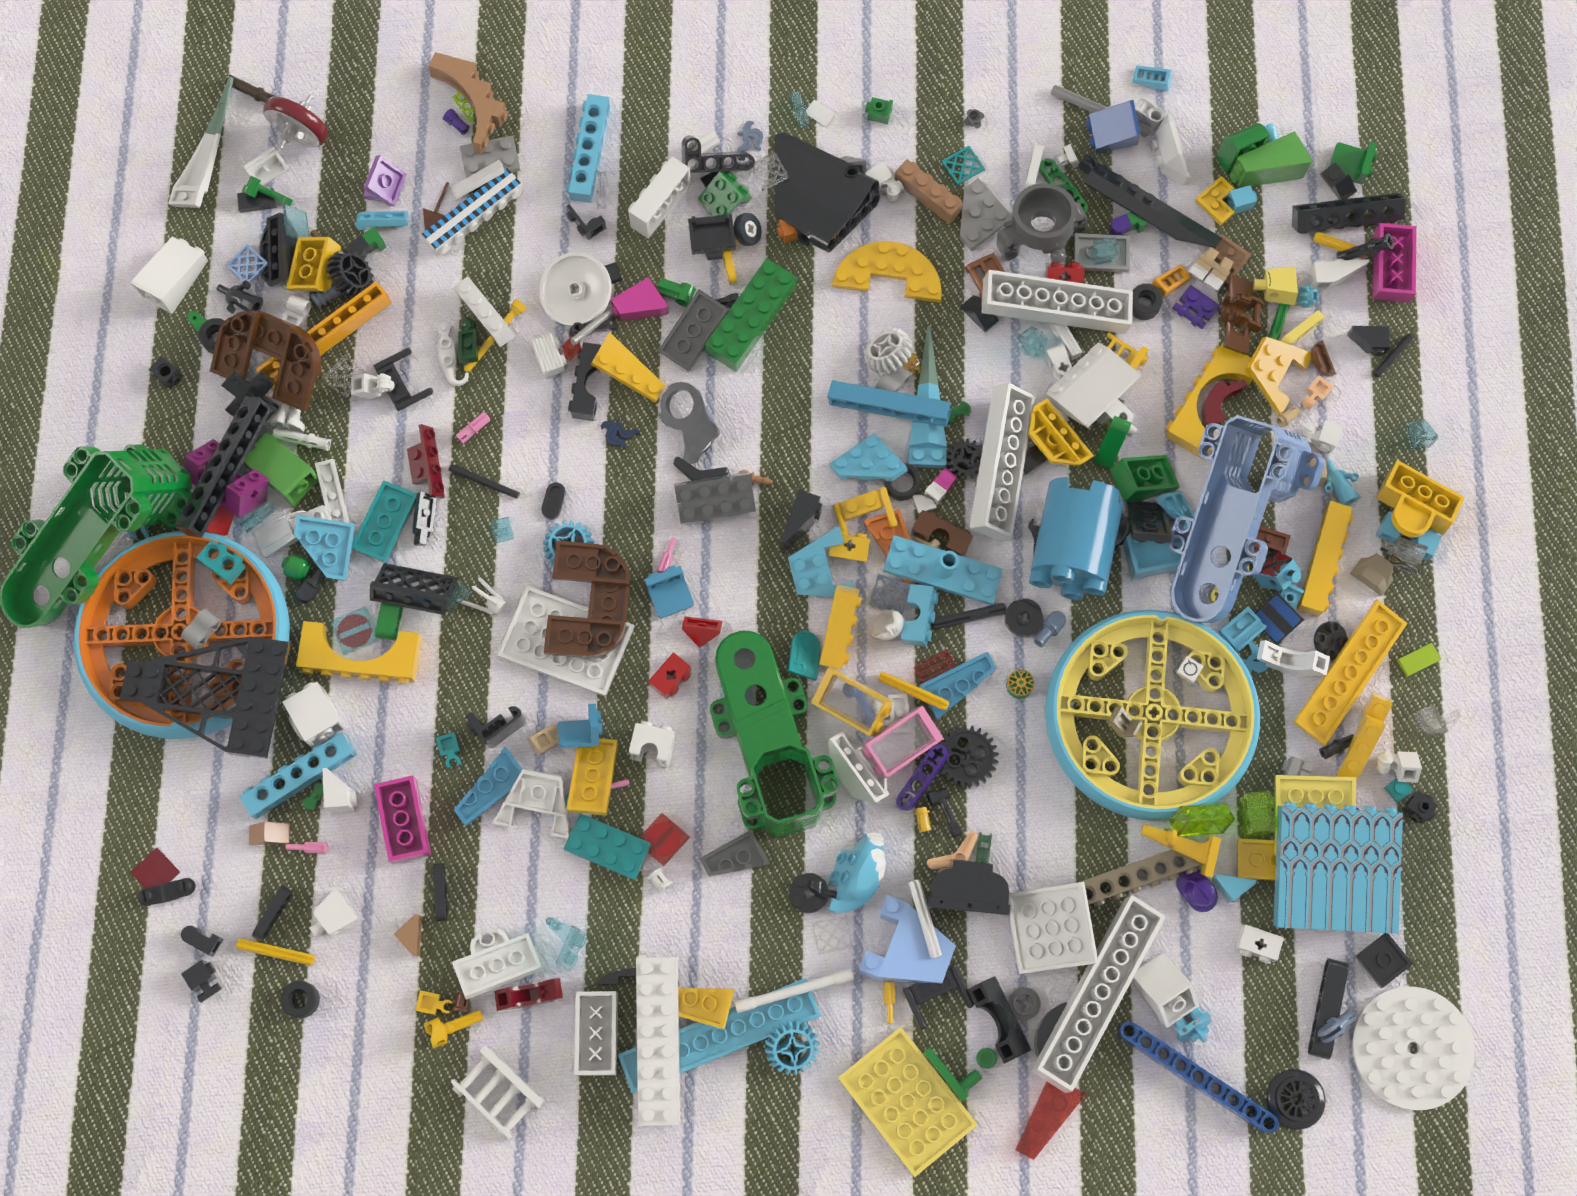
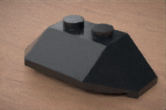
(277, 250)

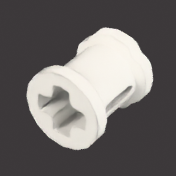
(659, 880)

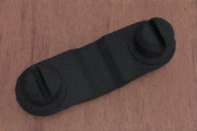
(167, 892)

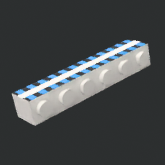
(472, 212)

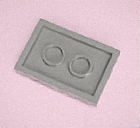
(497, 149)
(1084, 255)

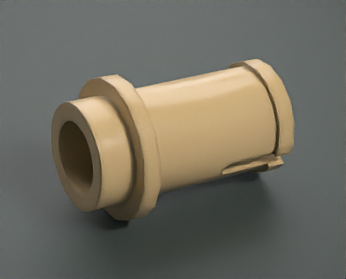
(1284, 418)

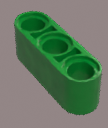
(1112, 442)
(388, 621)

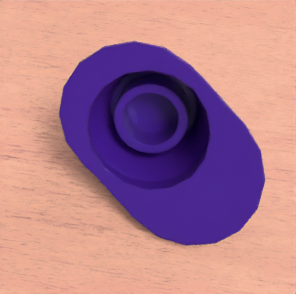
(1197, 891)

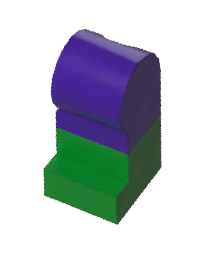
(1126, 224)

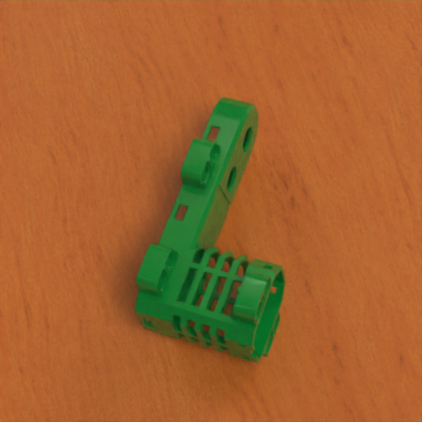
(83, 533)
(767, 732)

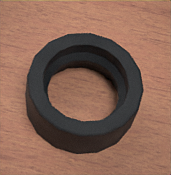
(902, 496)

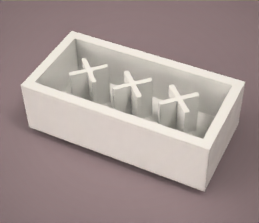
(659, 197)
(596, 1033)

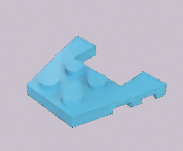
(811, 566)

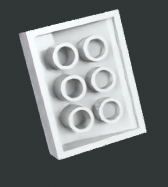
(1092, 385)

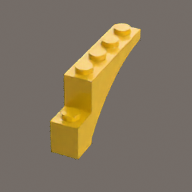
(1366, 736)

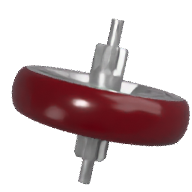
(295, 121)

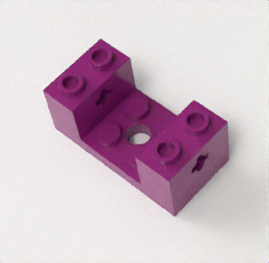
(242, 494)

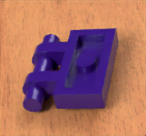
(1197, 302)

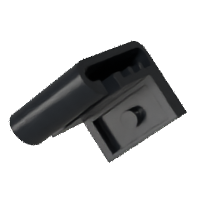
(497, 729)

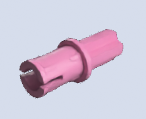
(473, 427)

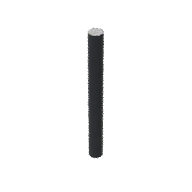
(484, 481)

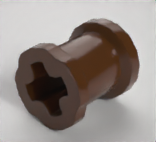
(461, 1003)

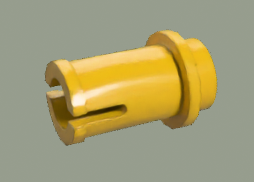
(923, 819)

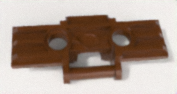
(1233, 314)

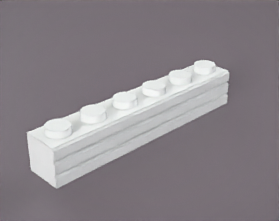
(1066, 338)

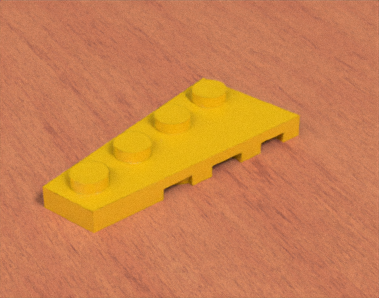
(623, 366)
(705, 1005)

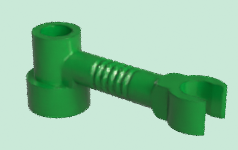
(253, 186)

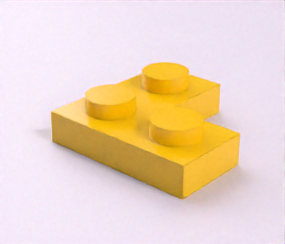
(1212, 200)

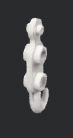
(447, 355)

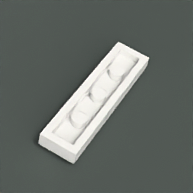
(332, 490)

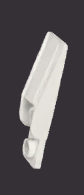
(280, 532)

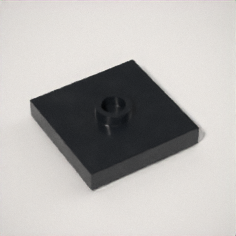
(1384, 960)

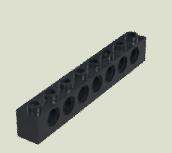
(223, 467)

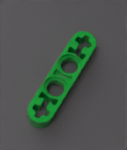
(1057, 173)

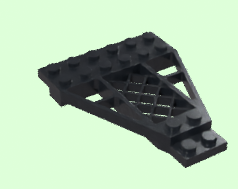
(256, 698)

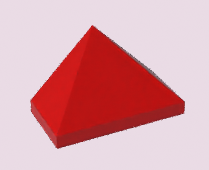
(701, 629)

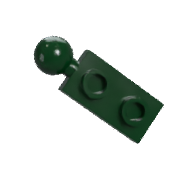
(468, 342)

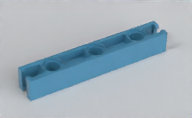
(889, 403)

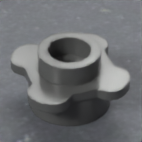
(974, 114)

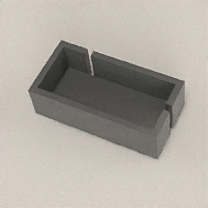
(714, 497)

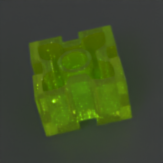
(1257, 814)

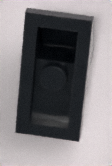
(1338, 182)

